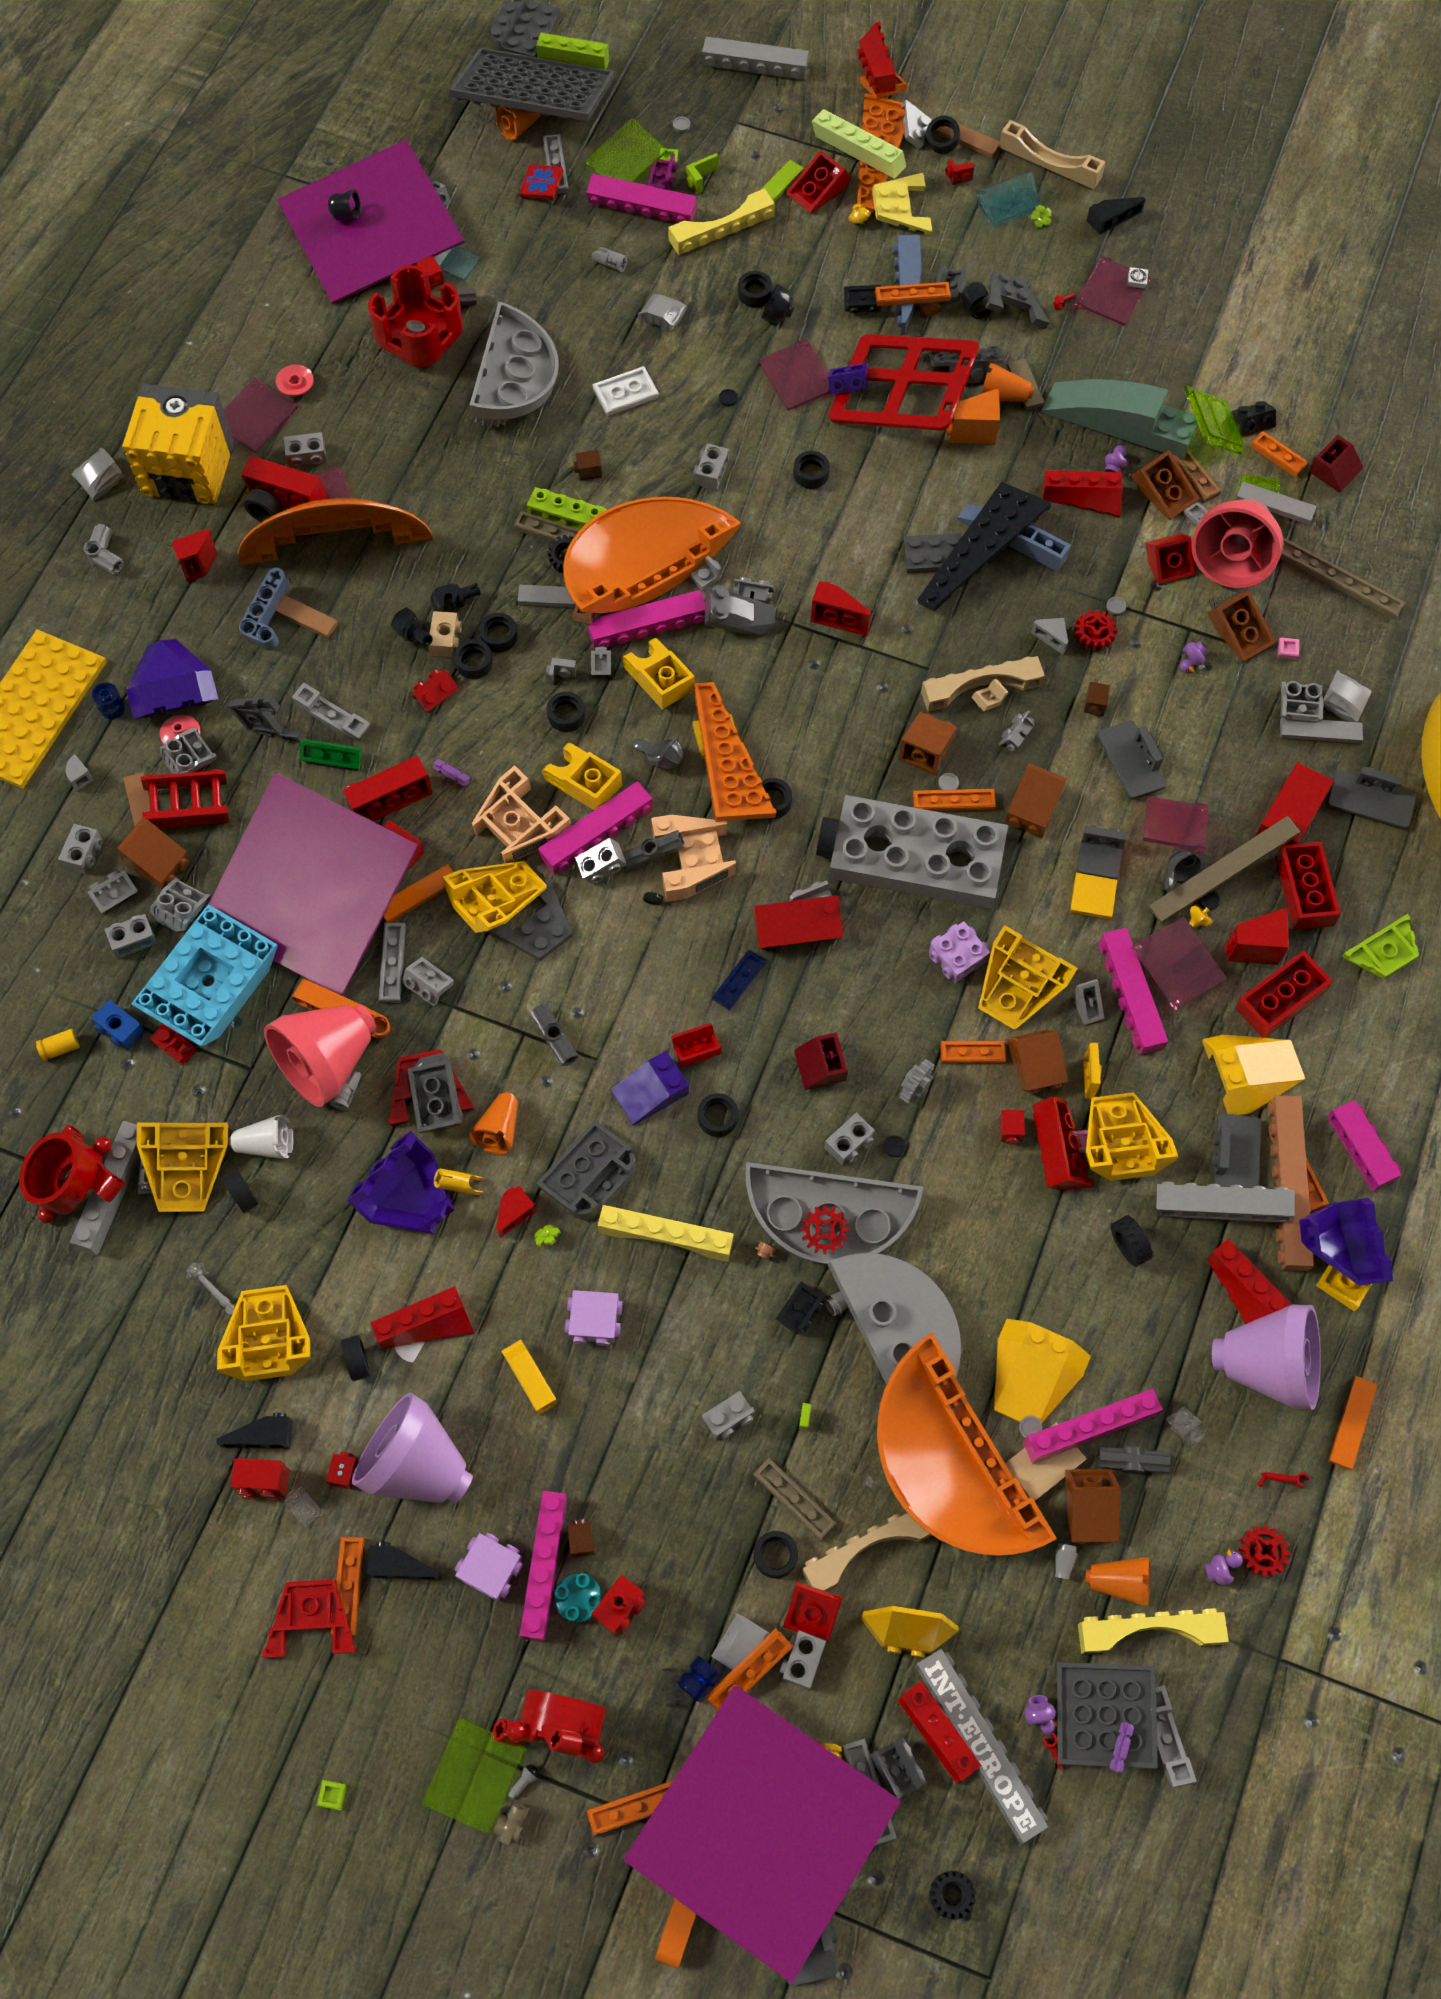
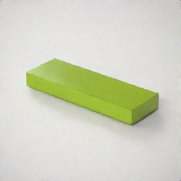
(783, 180)

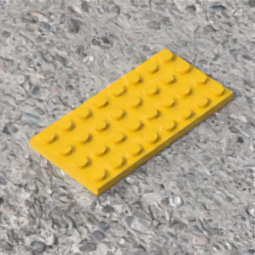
(39, 700)

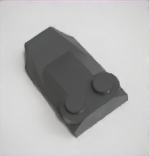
(737, 612)
(434, 1094)

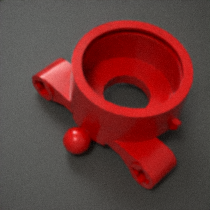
(48, 1164)
(561, 1721)

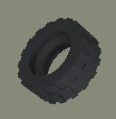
(1131, 1241)

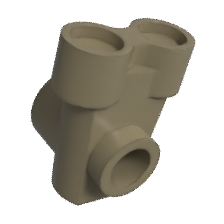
(510, 1827)

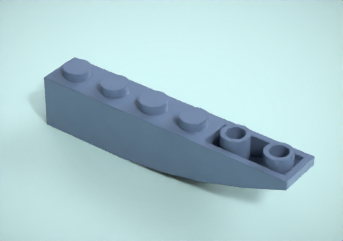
(908, 272)
(1032, 543)

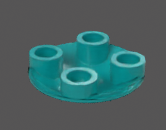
(577, 1597)

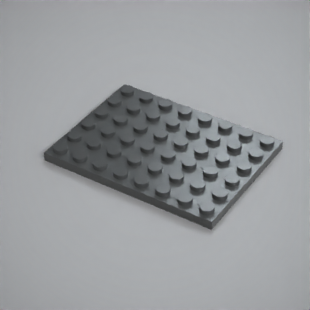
(532, 84)

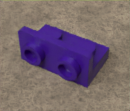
(848, 378)

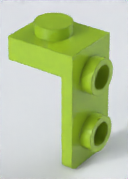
(696, 170)

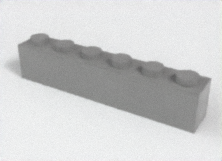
(755, 58)
(1225, 1202)
(99, 1213)

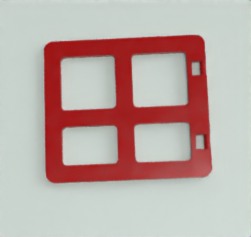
(904, 377)

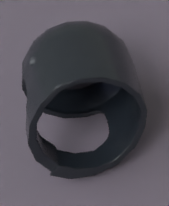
(339, 206)
(972, 295)

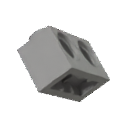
(305, 449)
(711, 466)
(76, 848)
(599, 857)
(132, 940)
(845, 1136)
(807, 1661)

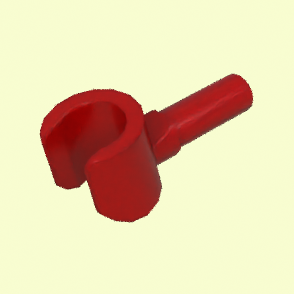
(1059, 301)
(1053, 1749)

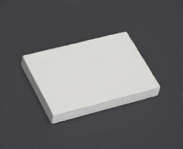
(625, 391)

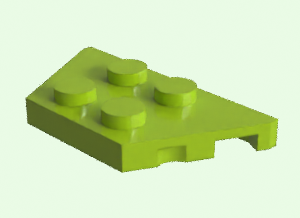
(1386, 950)

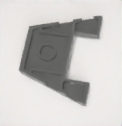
(1016, 293)
(256, 717)
(540, 932)

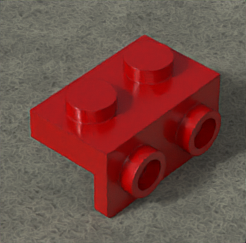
(435, 689)
(696, 1045)

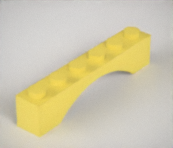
(691, 235)
(636, 1225)
(1202, 1628)

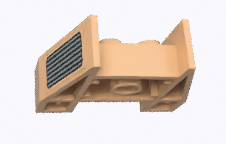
(514, 821)
(699, 859)

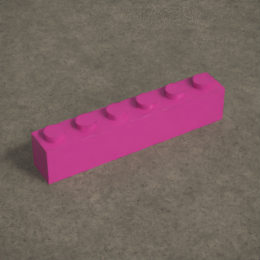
(641, 199)
(647, 620)
(596, 827)
(1132, 991)
(1092, 1426)
(543, 1566)

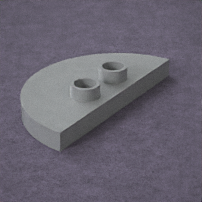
(515, 368)
(874, 1209)
(895, 1307)

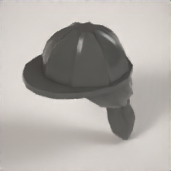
(663, 755)
(1184, 865)

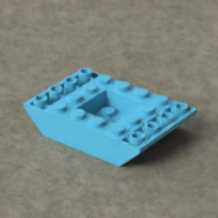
(210, 949)

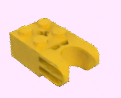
(660, 674)
(585, 778)

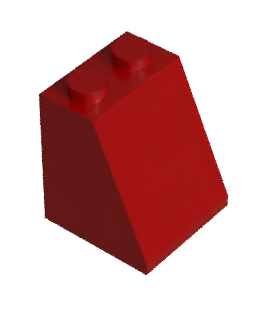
(1260, 939)

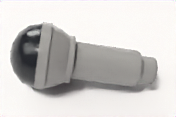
(529, 1774)

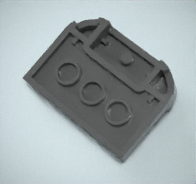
(520, 26)
(590, 1172)

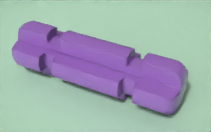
(451, 772)
(1121, 1747)

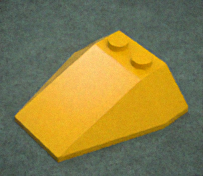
(492, 893)
(1021, 979)
(1253, 1069)
(1126, 1139)
(181, 1162)
(264, 1336)
(1034, 1370)
(909, 1629)

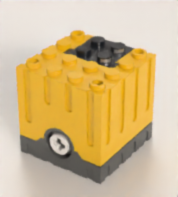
(178, 443)

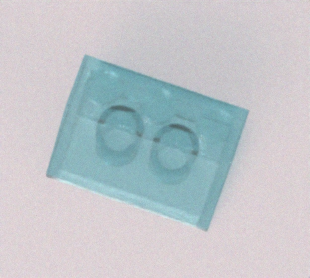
(1009, 198)

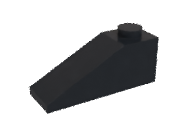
(1113, 212)
(266, 1432)
(392, 1563)

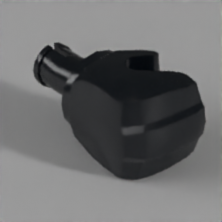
(453, 592)
(410, 628)

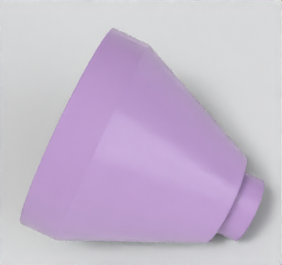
(1275, 1356)
(412, 1457)

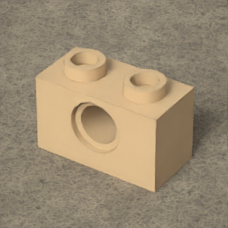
(442, 624)

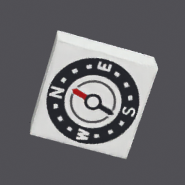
(1137, 277)

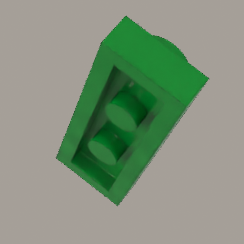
(330, 754)

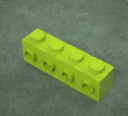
(573, 50)
(562, 508)

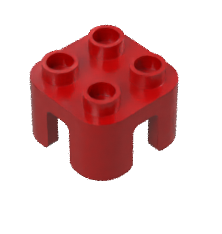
(416, 302)

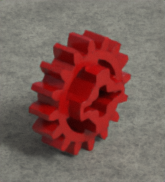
(1095, 629)
(817, 1222)
(1270, 1558)

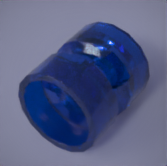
(108, 700)
(698, 1679)

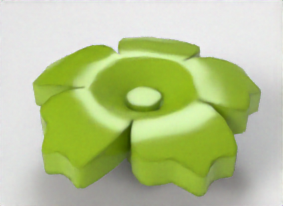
(1041, 216)
(546, 1235)

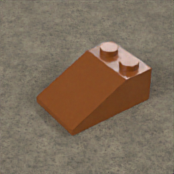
(1165, 485)
(1242, 625)

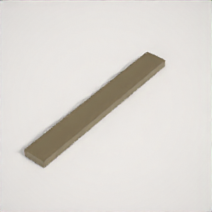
(1341, 579)
(1224, 869)

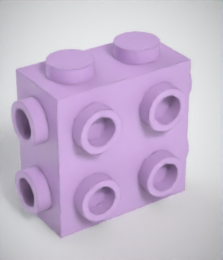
(959, 951)
(593, 1317)
(489, 1566)

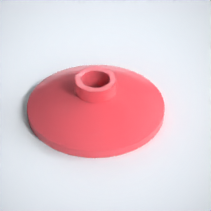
(294, 380)
(169, 727)

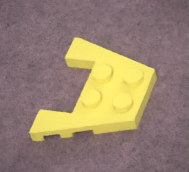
(893, 203)

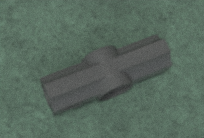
(663, 845)
(548, 1024)
(1133, 1460)

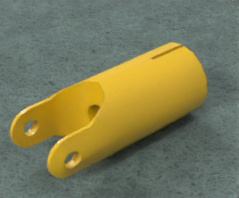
(455, 1181)

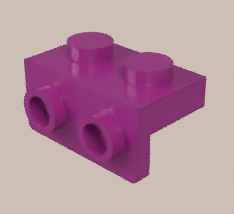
(662, 173)

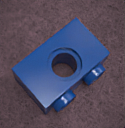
(109, 1016)

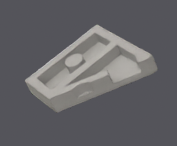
(915, 124)

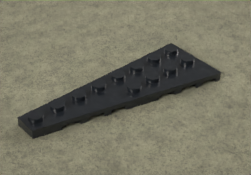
(990, 533)

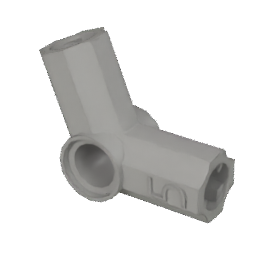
(97, 553)

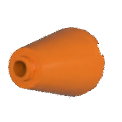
(514, 121)
(1010, 386)
(497, 1125)
(1122, 1579)

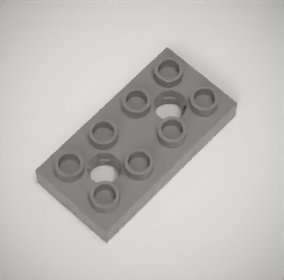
(918, 851)

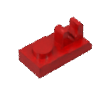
(173, 1044)

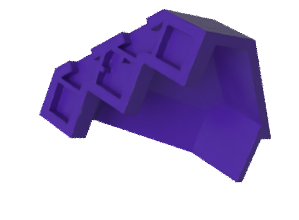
(169, 681)
(402, 1189)
(1349, 1240)

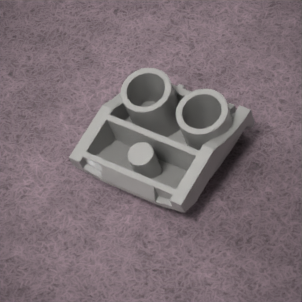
(663, 312)
(98, 474)
(1346, 697)
(1301, 701)
(186, 752)
(178, 905)
(738, 1641)

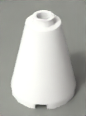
(264, 1138)

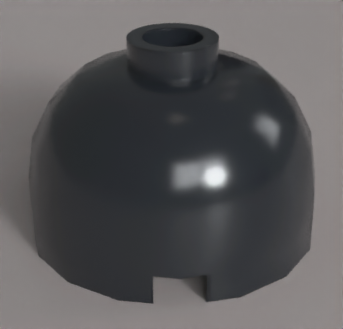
(778, 306)

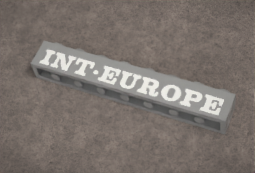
(996, 1771)

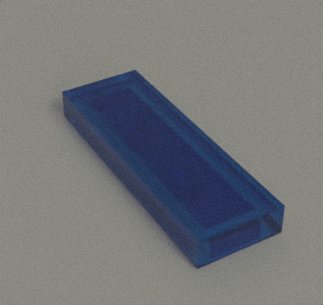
(739, 980)

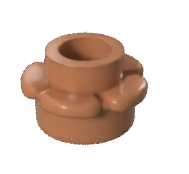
(765, 1250)

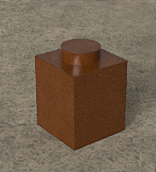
(588, 465)
(1096, 698)
(581, 1538)

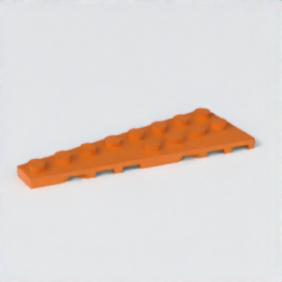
(884, 120)
(731, 773)

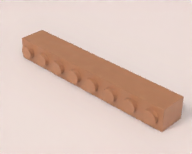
(1290, 1172)

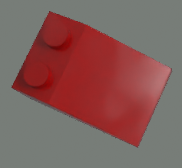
(819, 183)
(839, 610)

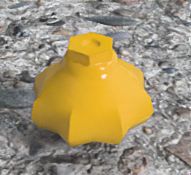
(859, 214)
(1199, 917)

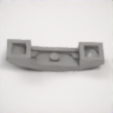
(330, 714)
(1169, 1746)

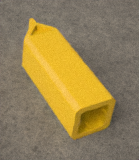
(529, 1377)

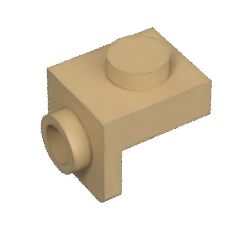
(991, 696)

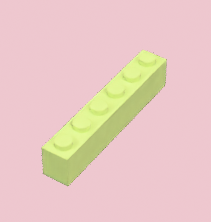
(859, 143)

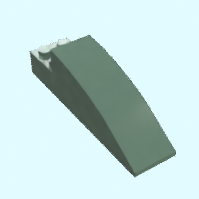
(1124, 411)

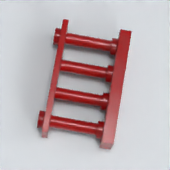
(185, 817)
(938, 1732)

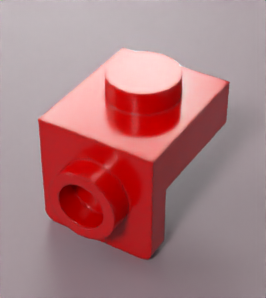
(959, 173)

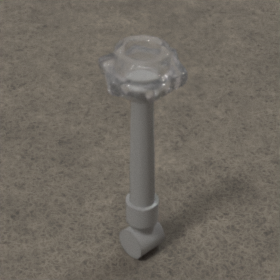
(195, 1272)

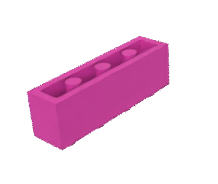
(1364, 1145)

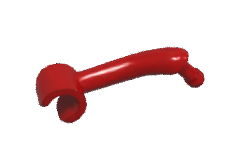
(1283, 1478)

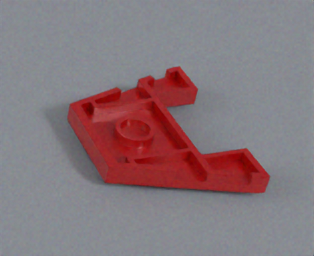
(403, 1092)
(310, 1607)

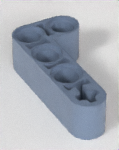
(277, 585)

